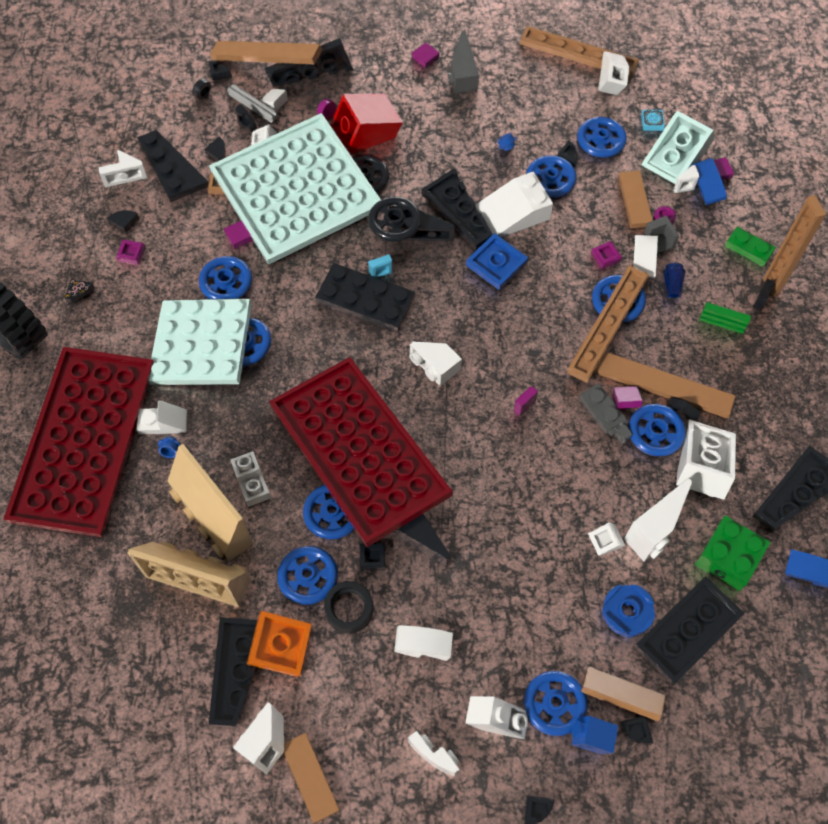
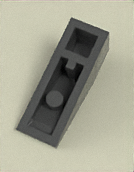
(464, 72)

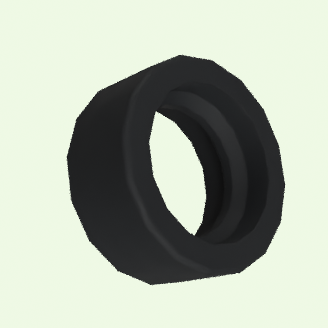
(348, 587)

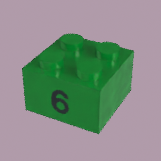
(732, 553)

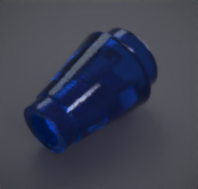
(674, 279)

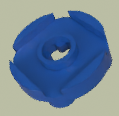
(628, 625)

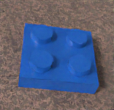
(496, 261)

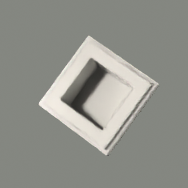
(275, 98)
(262, 134)
(687, 180)
(606, 539)

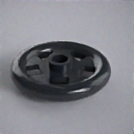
(377, 166)
(396, 234)

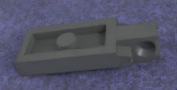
(606, 413)

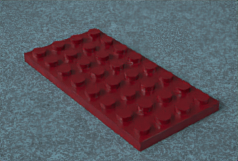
(80, 442)
(360, 451)

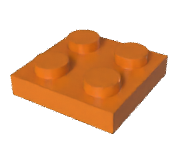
(279, 644)

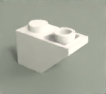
(613, 73)
(436, 359)
(497, 716)
(264, 739)

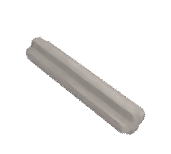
(252, 103)

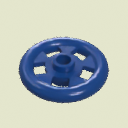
(600, 150)
(567, 171)
(229, 263)
(602, 288)
(260, 349)
(670, 418)
(312, 519)
(315, 594)
(533, 708)

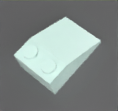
(678, 147)

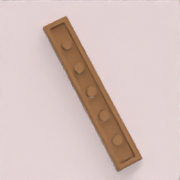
(570, 48)
(266, 52)
(795, 243)
(607, 324)
(665, 384)

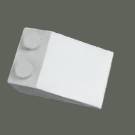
(516, 205)
(708, 459)
(651, 531)

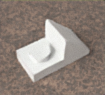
(126, 171)
(162, 420)

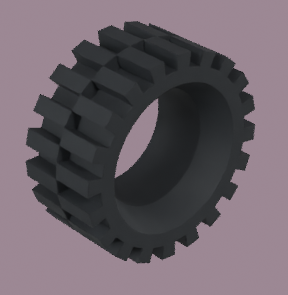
(18, 326)

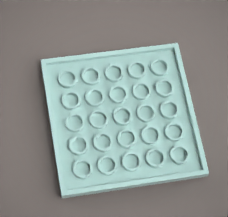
(295, 188)

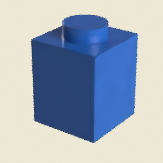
(594, 735)

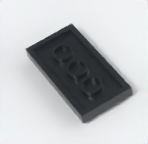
(365, 297)
(689, 630)

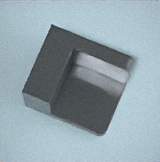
(666, 234)

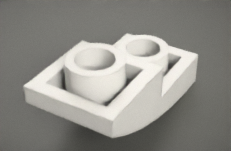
(646, 254)
(250, 479)
(423, 641)
(442, 760)

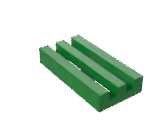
(725, 317)

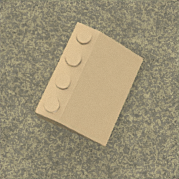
(207, 506)
(191, 572)

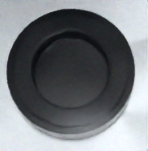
(201, 88)

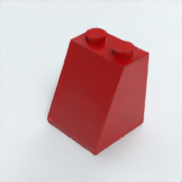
(365, 121)

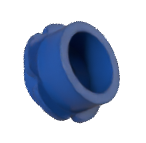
(506, 141)
(168, 447)

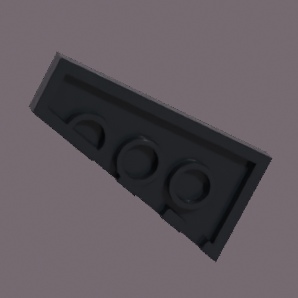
(331, 59)
(172, 169)
(452, 201)
(796, 491)
(231, 672)

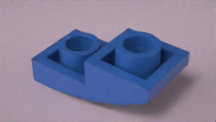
(710, 182)
(808, 568)

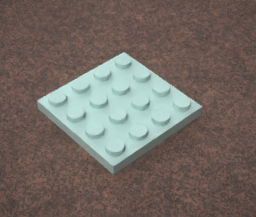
(200, 342)

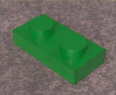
(750, 246)

